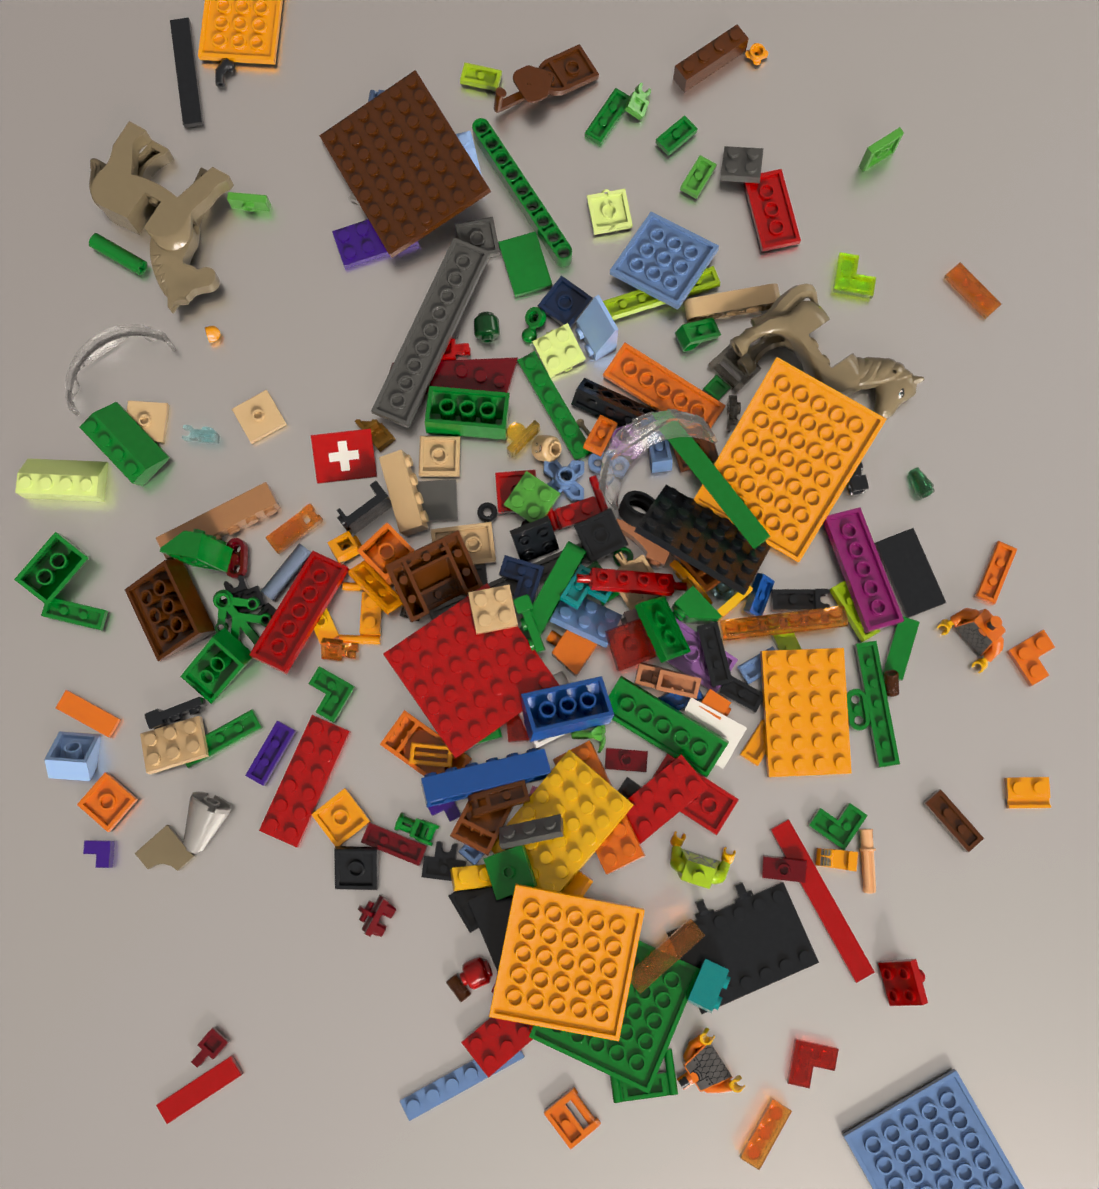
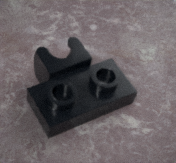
(244, 591)
(440, 865)

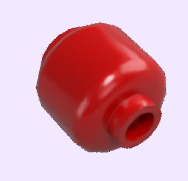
(476, 973)

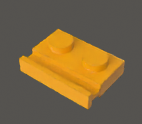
(1027, 792)

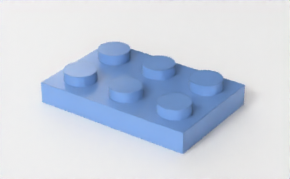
(588, 621)

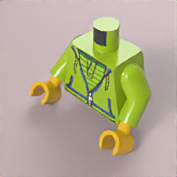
(696, 867)

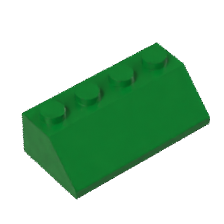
(467, 412)
(125, 443)

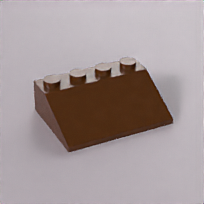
(169, 609)

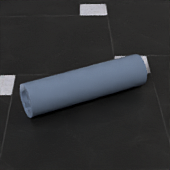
(286, 572)

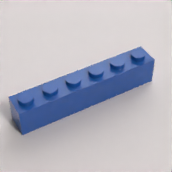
(475, 777)

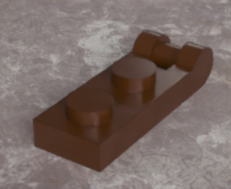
(499, 798)

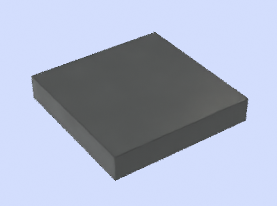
(480, 234)
(439, 499)

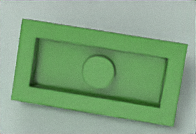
(698, 177)
(249, 202)

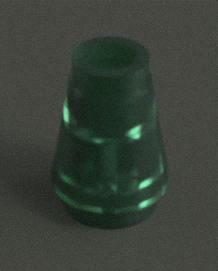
(921, 484)

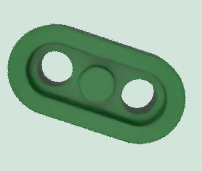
(859, 709)

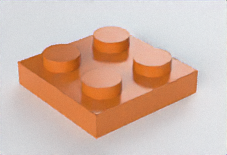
(107, 802)

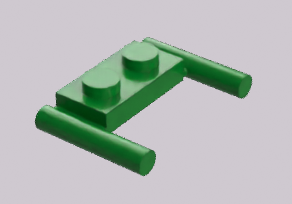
(664, 1084)

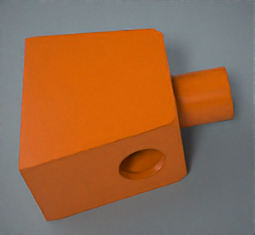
(571, 650)

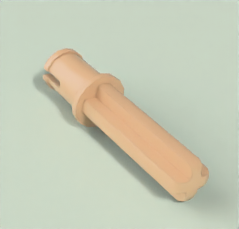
(867, 857)

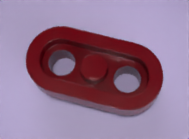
(238, 558)

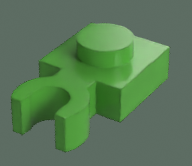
(637, 103)

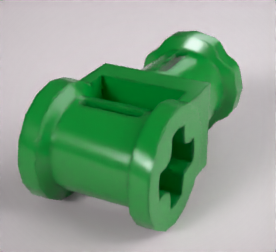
(418, 829)

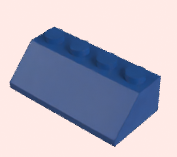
(566, 708)

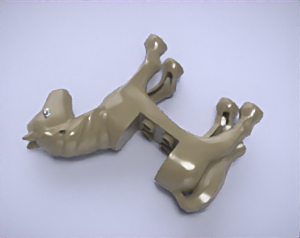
(789, 326)

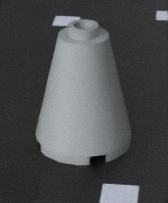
(203, 820)

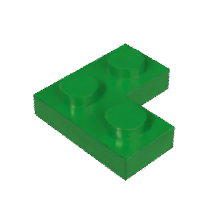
(336, 692)
(839, 830)

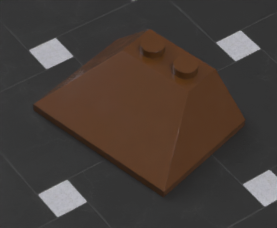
(433, 575)

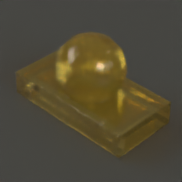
(521, 436)

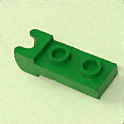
(524, 606)

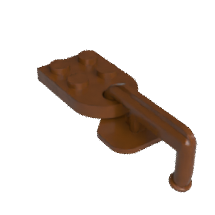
(567, 71)

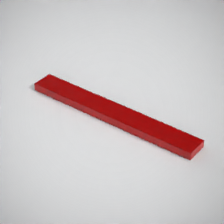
(824, 904)

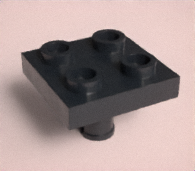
(534, 539)

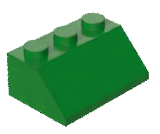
(199, 550)
(51, 568)

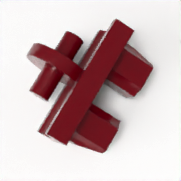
(372, 917)

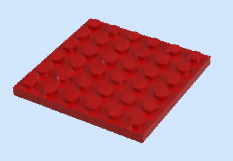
(465, 679)

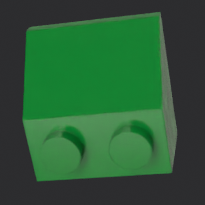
(694, 608)

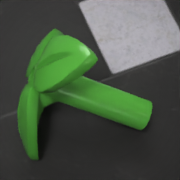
(597, 733)

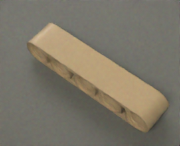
(731, 303)

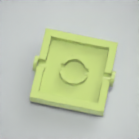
(609, 211)
(559, 350)

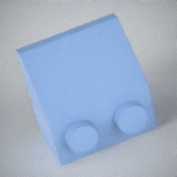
(73, 756)

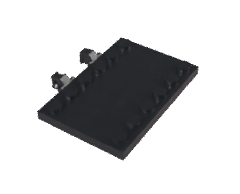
(752, 938)

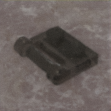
(730, 358)

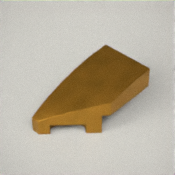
(380, 434)

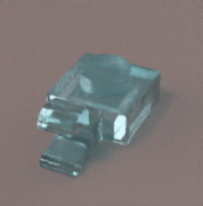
(203, 435)

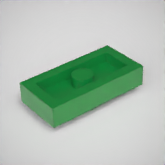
(676, 135)

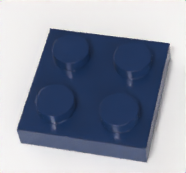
(565, 302)

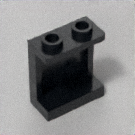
(367, 512)

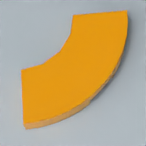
(684, 576)

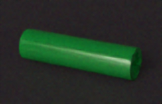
(117, 254)

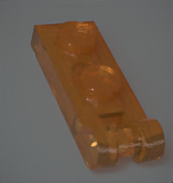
(294, 529)

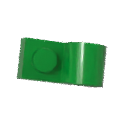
(694, 333)

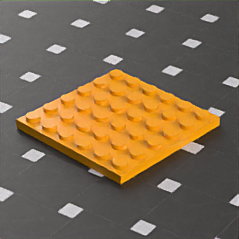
(566, 962)

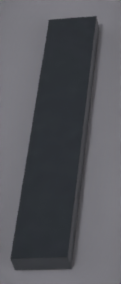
(186, 72)

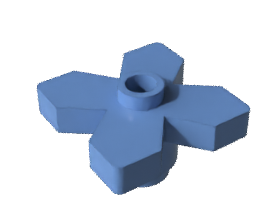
(570, 473)

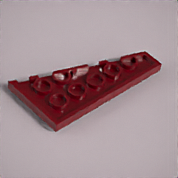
(475, 374)

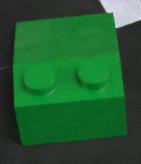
(217, 665)

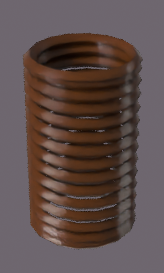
(890, 682)
(457, 989)

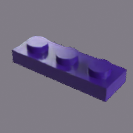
(270, 753)

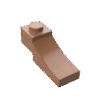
(654, 554)
(667, 680)

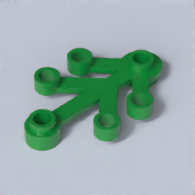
(239, 619)

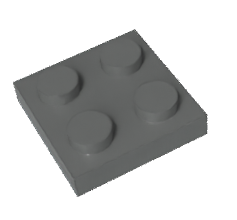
(741, 164)

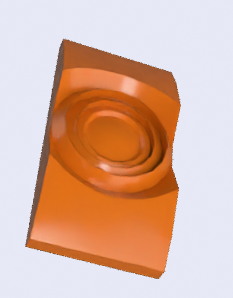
(408, 730)

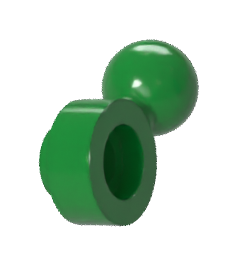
(529, 334)

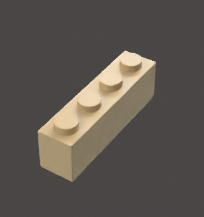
(403, 493)

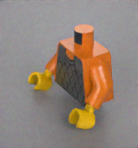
(980, 630)
(706, 1067)

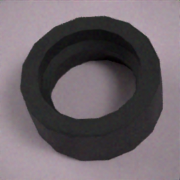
(638, 499)

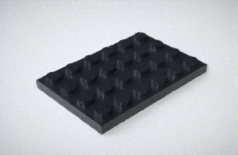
(702, 539)

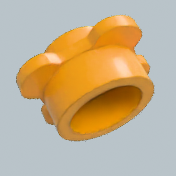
(760, 50)

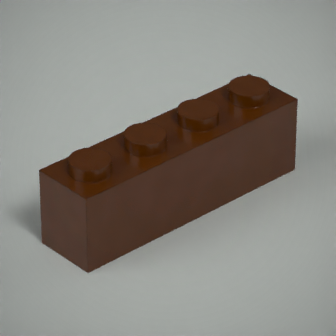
(710, 58)

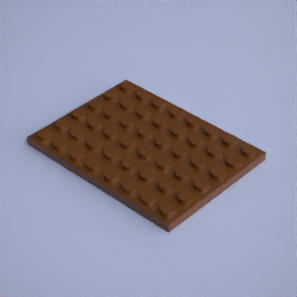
(404, 164)

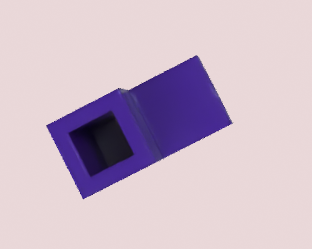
(451, 810)
(104, 852)

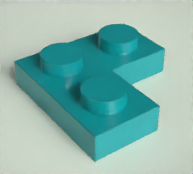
(576, 592)

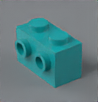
(708, 986)

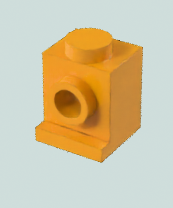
(339, 544)

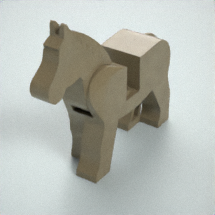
(174, 223)

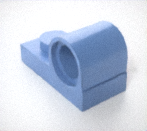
(660, 457)

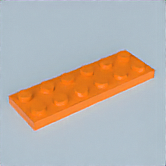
(659, 385)
(622, 843)

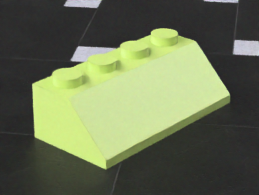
(62, 480)

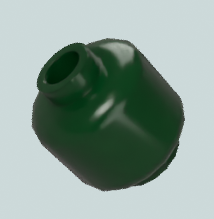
(486, 327)

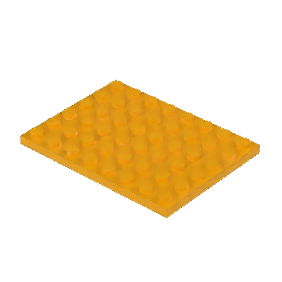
(794, 455)

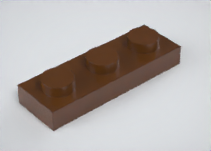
(953, 820)

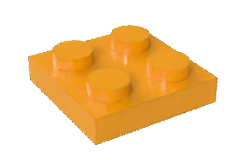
(341, 817)

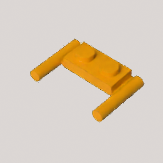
(369, 620)

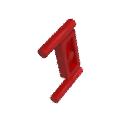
(578, 511)

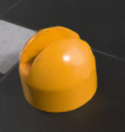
(212, 333)

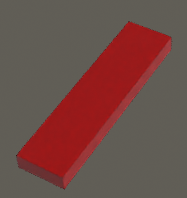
(199, 1089)

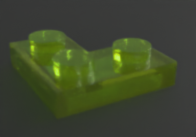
(847, 279)

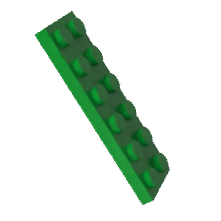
(665, 726)

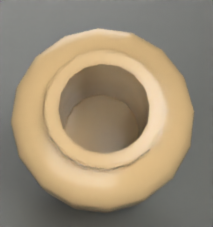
(546, 448)

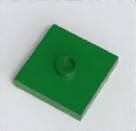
(508, 869)

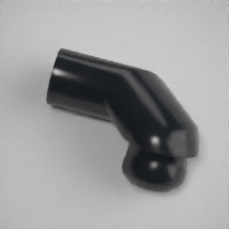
(220, 71)

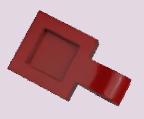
(456, 349)

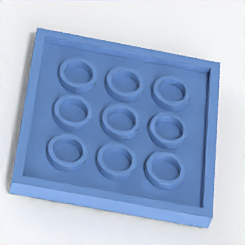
(664, 260)

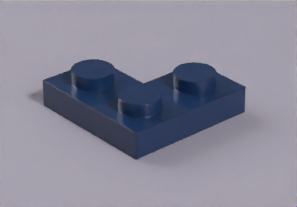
(525, 573)

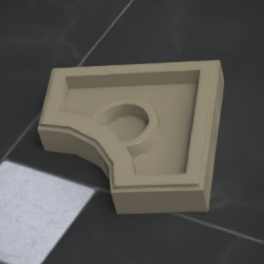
(166, 849)

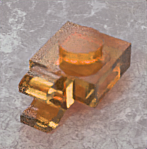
(335, 650)

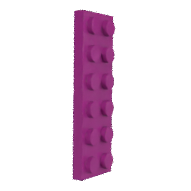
(862, 570)

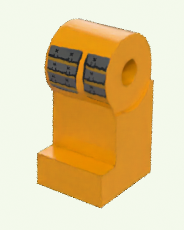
(837, 859)

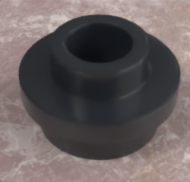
(487, 506)

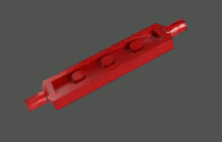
(631, 582)

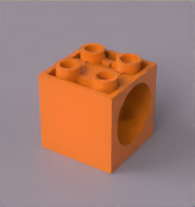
(384, 548)

